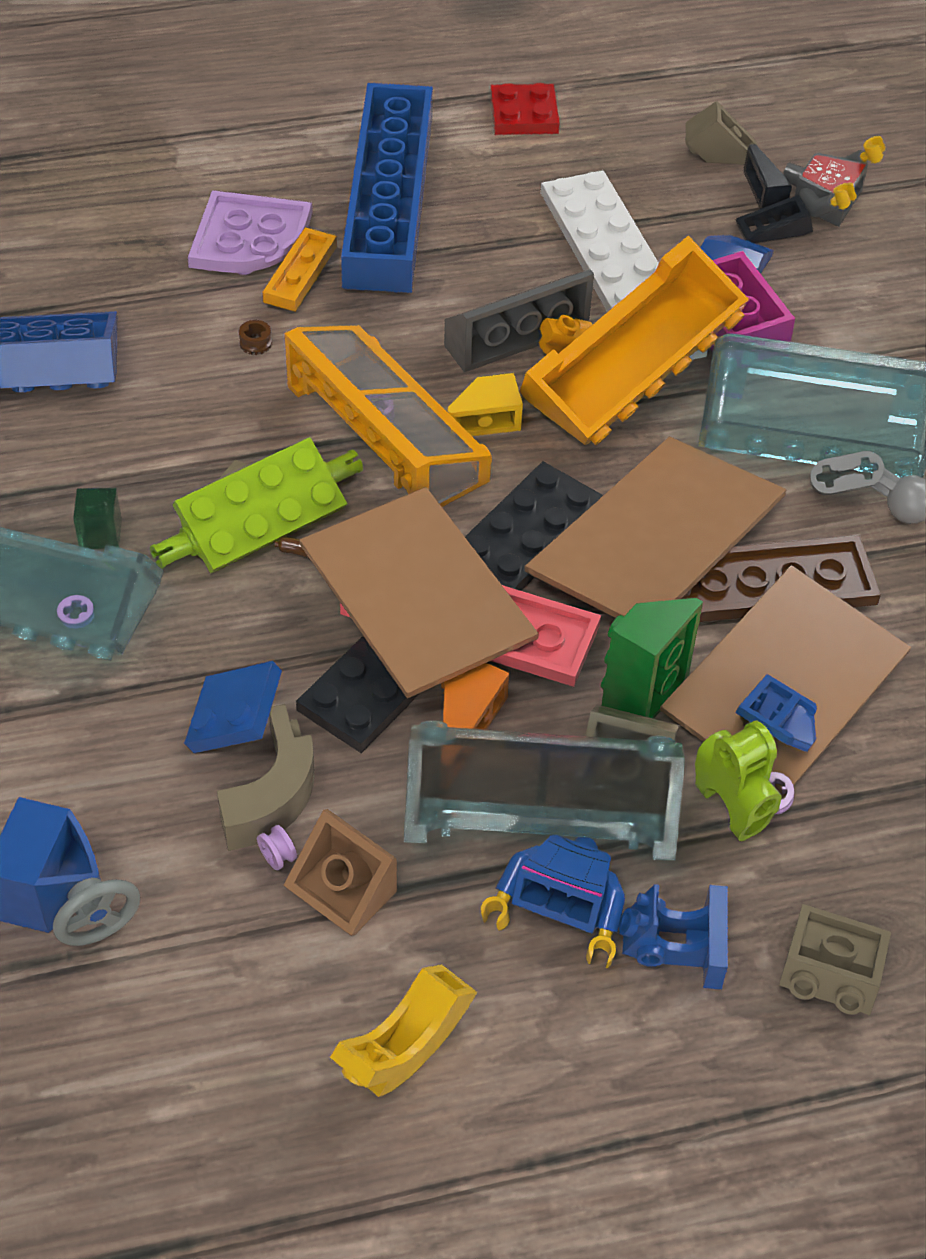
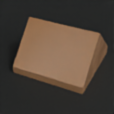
(343, 873)

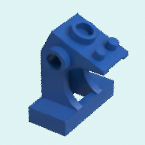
(704, 929)

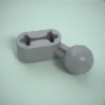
(904, 495)

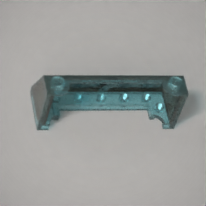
(544, 785)

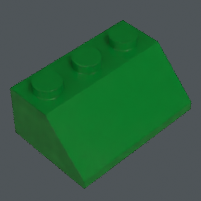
(649, 654)

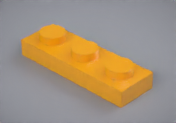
(299, 269)

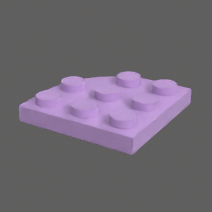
(247, 232)

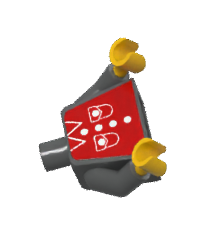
(833, 183)

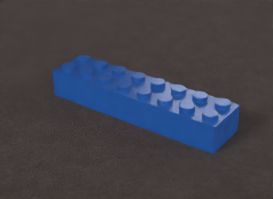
(387, 189)

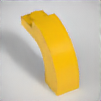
(408, 1035)

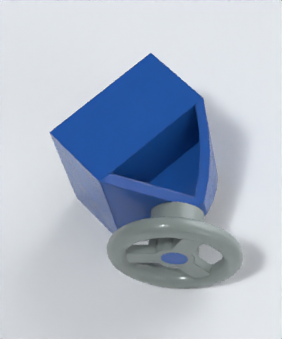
(53, 874)

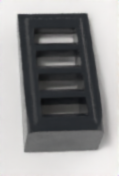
(765, 178)
(785, 220)

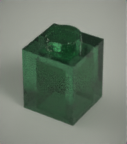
(97, 517)

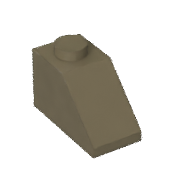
(717, 136)

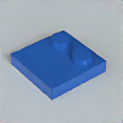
(233, 707)

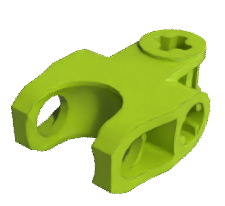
(740, 773)

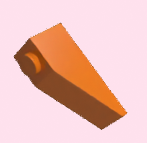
(475, 697)

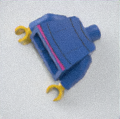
(566, 884)

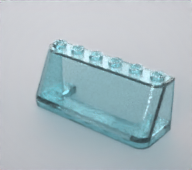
(814, 404)
(43, 572)

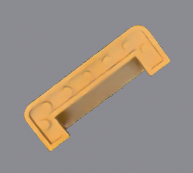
(636, 345)

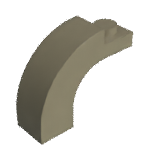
(278, 794)

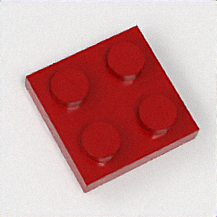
(524, 109)

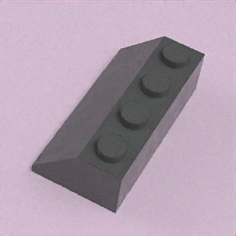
(515, 321)

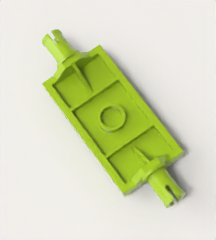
(257, 506)

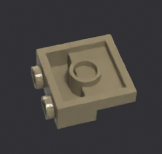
(835, 960)

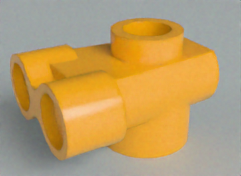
(561, 332)

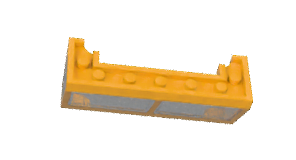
(387, 410)

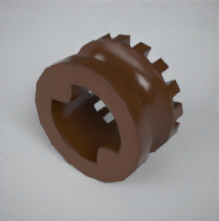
(255, 344)

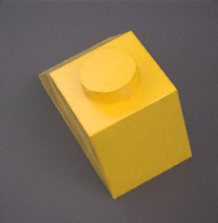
(489, 406)

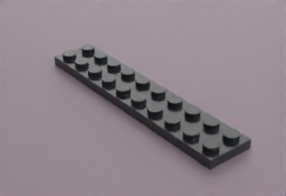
(358, 694)

